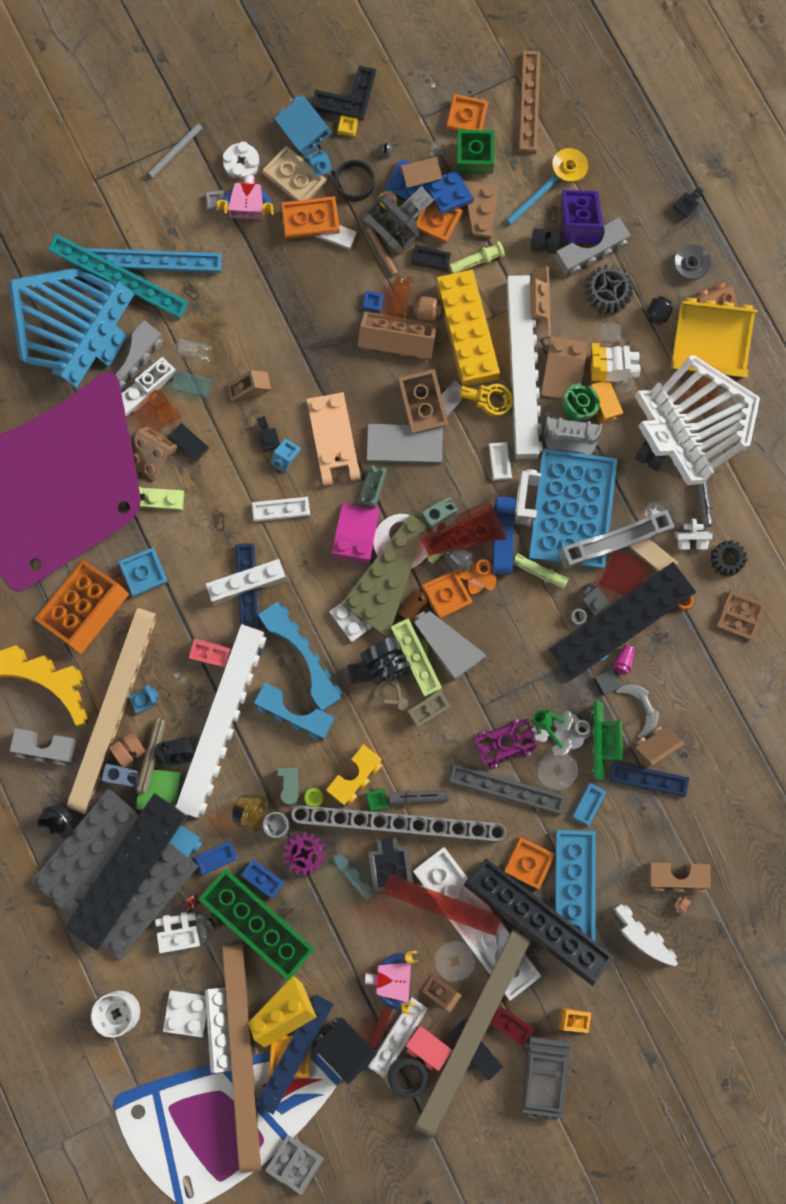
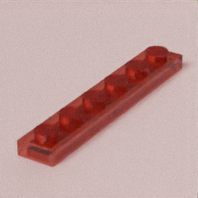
(441, 904)

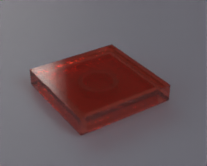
(623, 574)

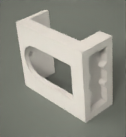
(525, 516)

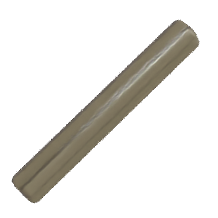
(150, 756)

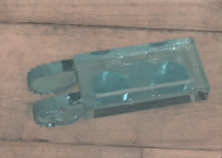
(352, 875)

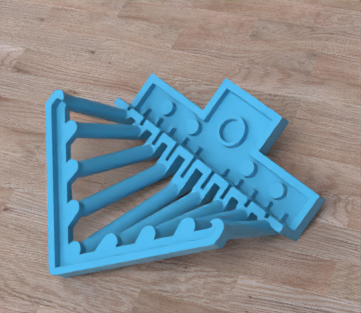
(96, 334)

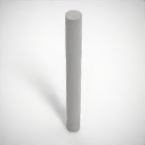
(175, 150)

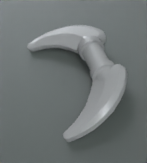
(652, 715)

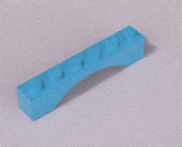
(278, 624)

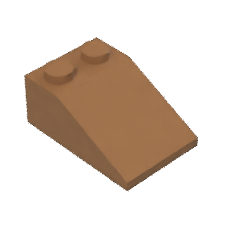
(563, 366)
(422, 401)

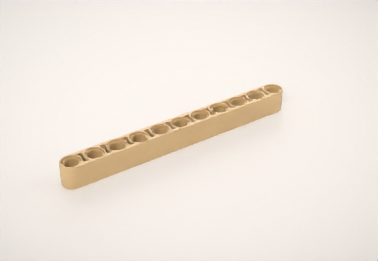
(111, 711)

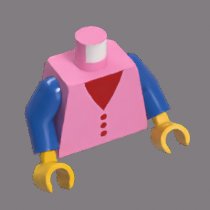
(246, 201)
(393, 981)

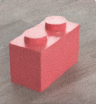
(428, 1048)

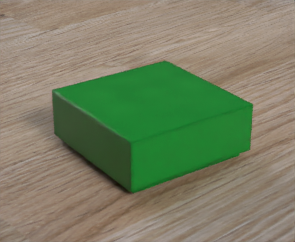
(377, 800)

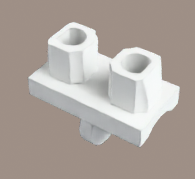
(702, 538)

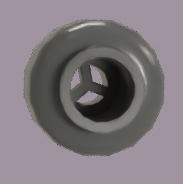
(459, 559)

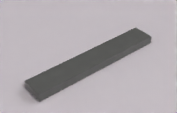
(507, 789)

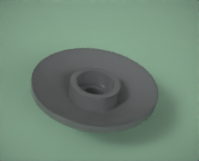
(695, 255)

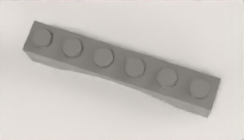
(144, 342)
(616, 540)

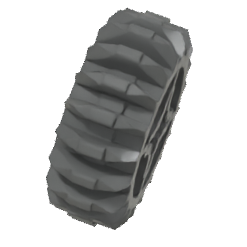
(605, 277)

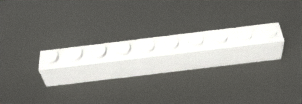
(523, 369)
(220, 721)

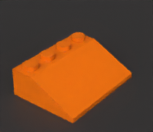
(82, 606)

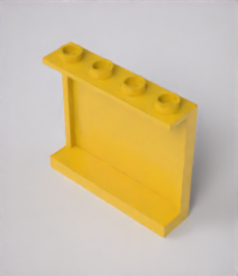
(715, 335)

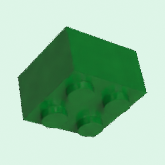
(475, 151)

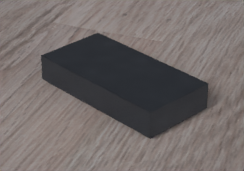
(431, 258)
(189, 442)

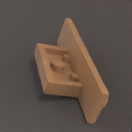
(540, 302)

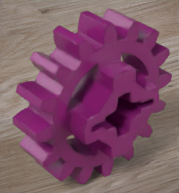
(308, 862)

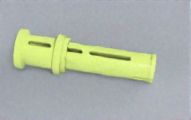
(485, 255)

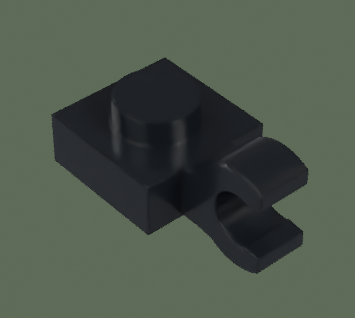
(688, 203)
(268, 437)

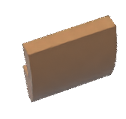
(741, 614)

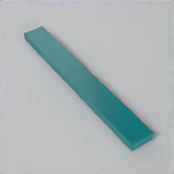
(109, 271)

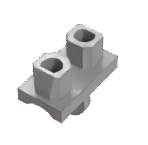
(416, 203)

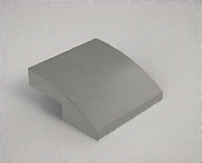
(294, 1164)

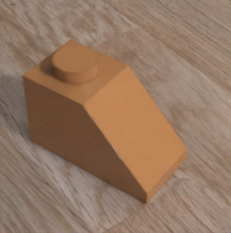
(249, 386)

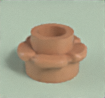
(682, 905)

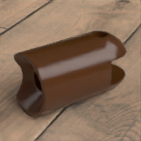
(412, 605)

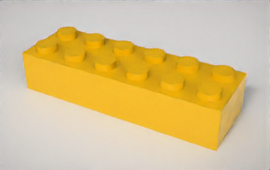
(467, 328)

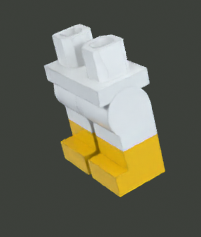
(613, 363)

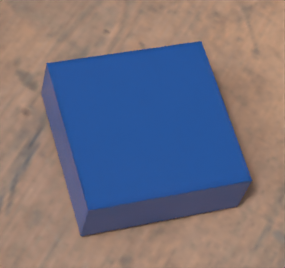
(372, 301)

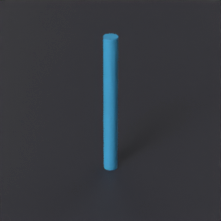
(537, 195)

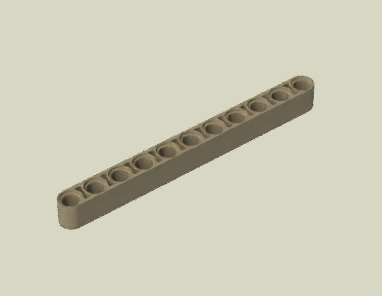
(472, 1033)

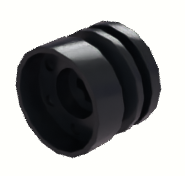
(385, 661)

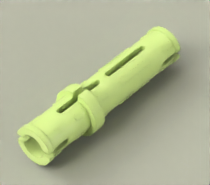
(546, 574)

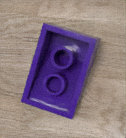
(581, 217)

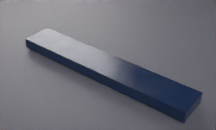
(248, 600)

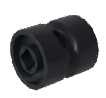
(545, 240)
(653, 462)

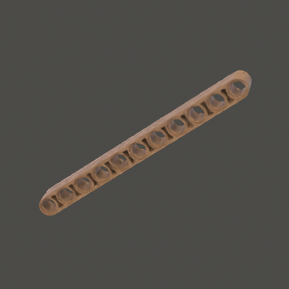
(241, 1058)

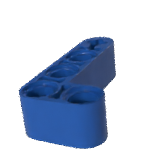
(503, 550)

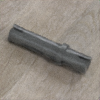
(704, 504)
(418, 797)

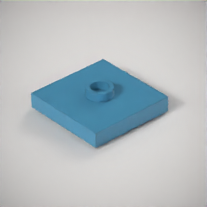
(143, 572)

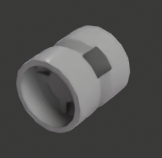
(276, 825)

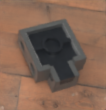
(389, 860)

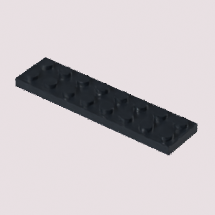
(622, 621)
(125, 871)
(539, 921)

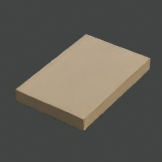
(293, 175)

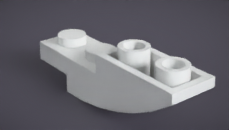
(144, 384)
(647, 943)

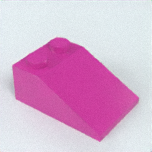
(355, 533)

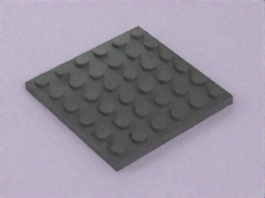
(84, 855)

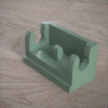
(372, 487)

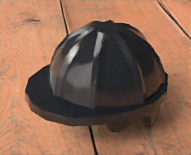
(57, 819)

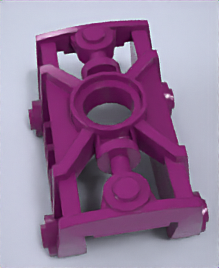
(510, 752)

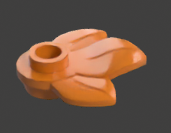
(479, 579)

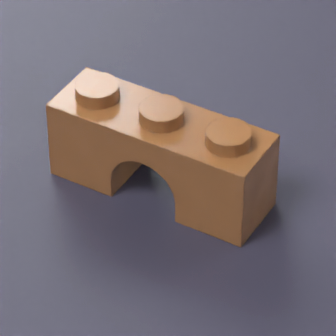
(697, 877)

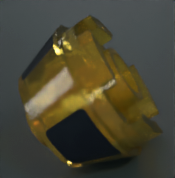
(248, 812)

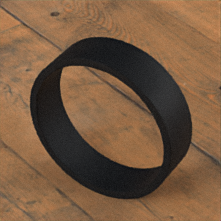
(358, 163)

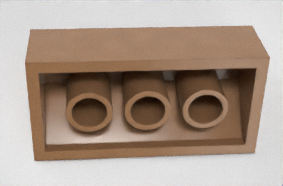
(397, 335)

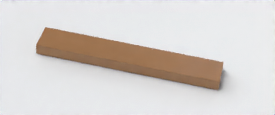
(529, 102)

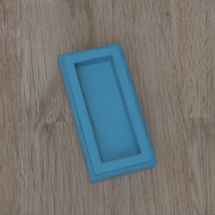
(588, 804)

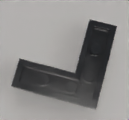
(348, 106)

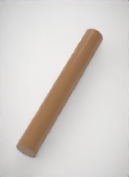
(380, 248)

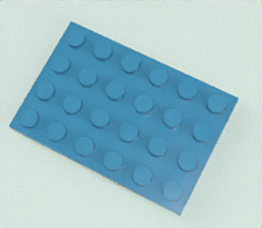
(571, 503)

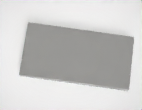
(400, 445)

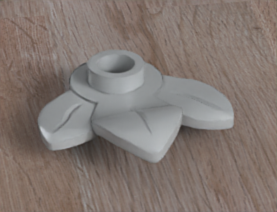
(576, 737)

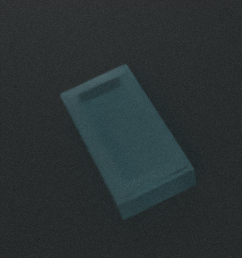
(191, 384)

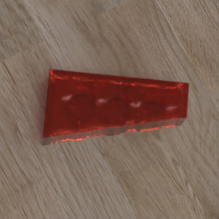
(465, 529)

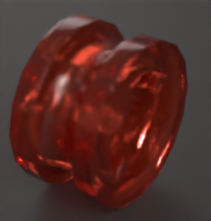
(191, 902)

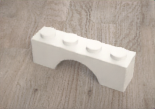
(236, 584)

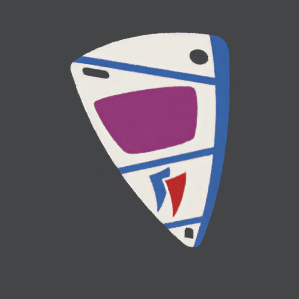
(193, 1125)

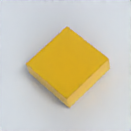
(347, 126)

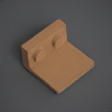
(151, 452)

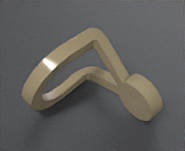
(401, 703)

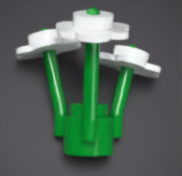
(542, 723)

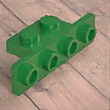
(607, 740)

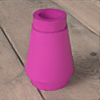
(624, 660)

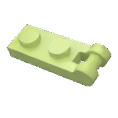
(162, 499)

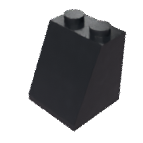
(344, 1049)

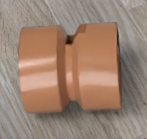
(127, 749)

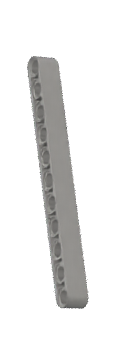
(408, 823)

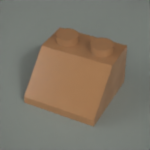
(657, 747)

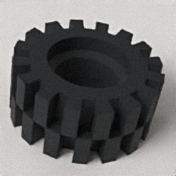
(723, 568)

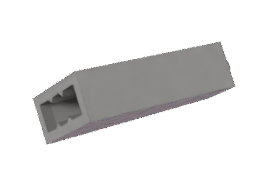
(449, 646)

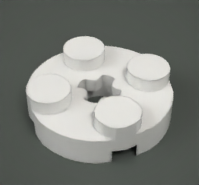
(238, 151)

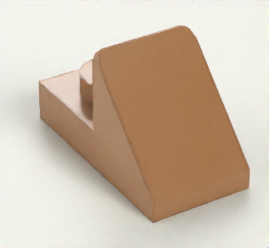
(441, 993)

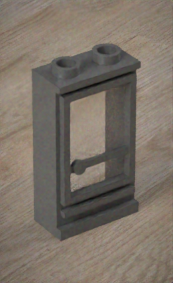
(545, 1078)

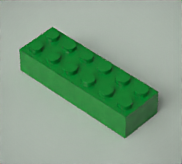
(257, 924)

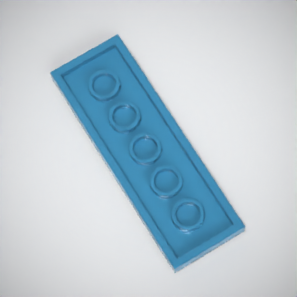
(576, 878)

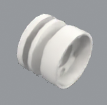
(106, 1020)

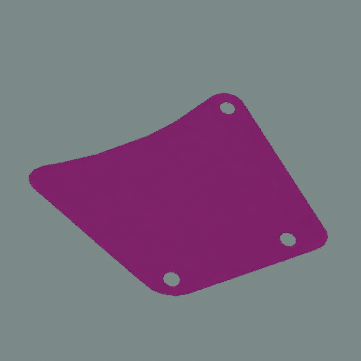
(65, 481)

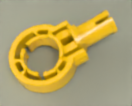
(484, 403)

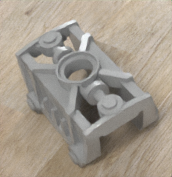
(571, 435)

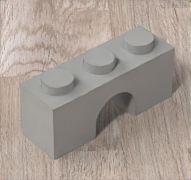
(25, 744)

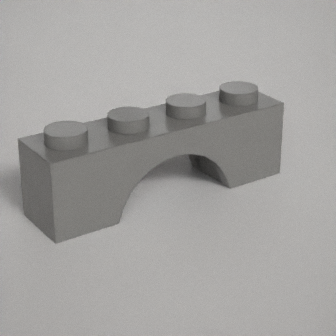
(573, 258)

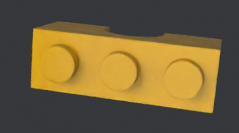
(345, 790)

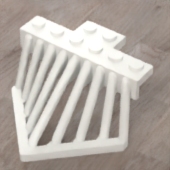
(670, 435)

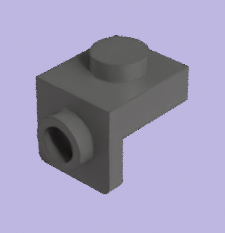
(592, 598)

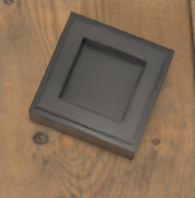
(608, 681)

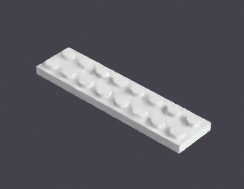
(445, 876)

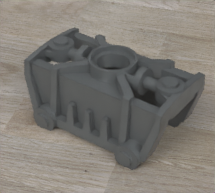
(395, 215)

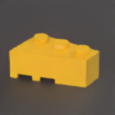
(282, 1014)

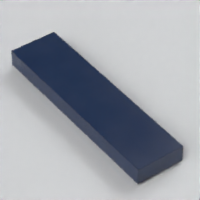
(648, 779)

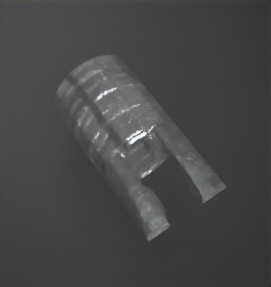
(189, 349)

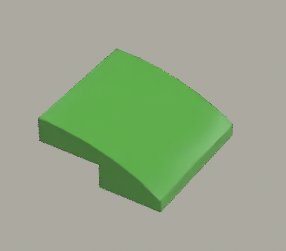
(164, 784)

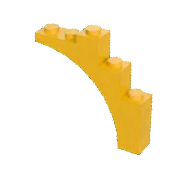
(40, 670)

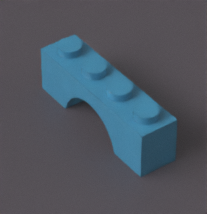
(316, 723)

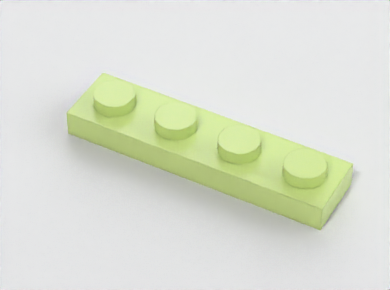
(416, 656)

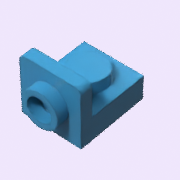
(319, 162)
(284, 455)
(144, 699)

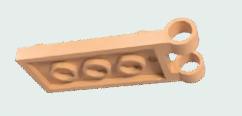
(332, 436)

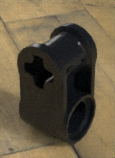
(177, 751)

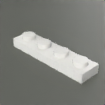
(218, 1030)

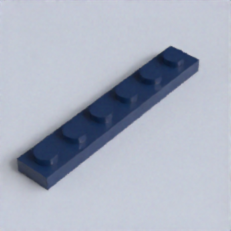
(293, 1057)

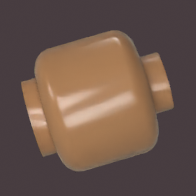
(427, 308)

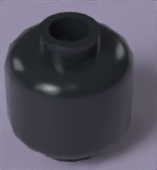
(659, 310)

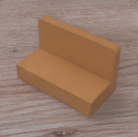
(421, 172)

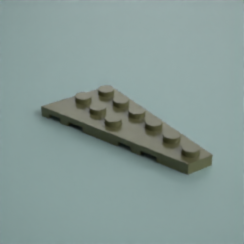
(382, 586)

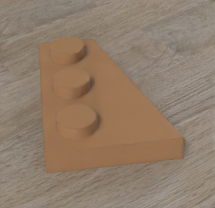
(482, 209)

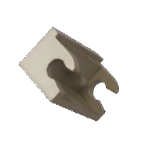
(427, 708)

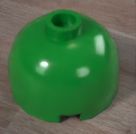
(580, 402)

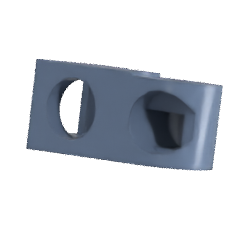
(120, 776)

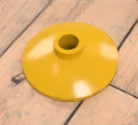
(570, 158)

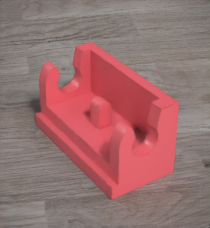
(210, 652)

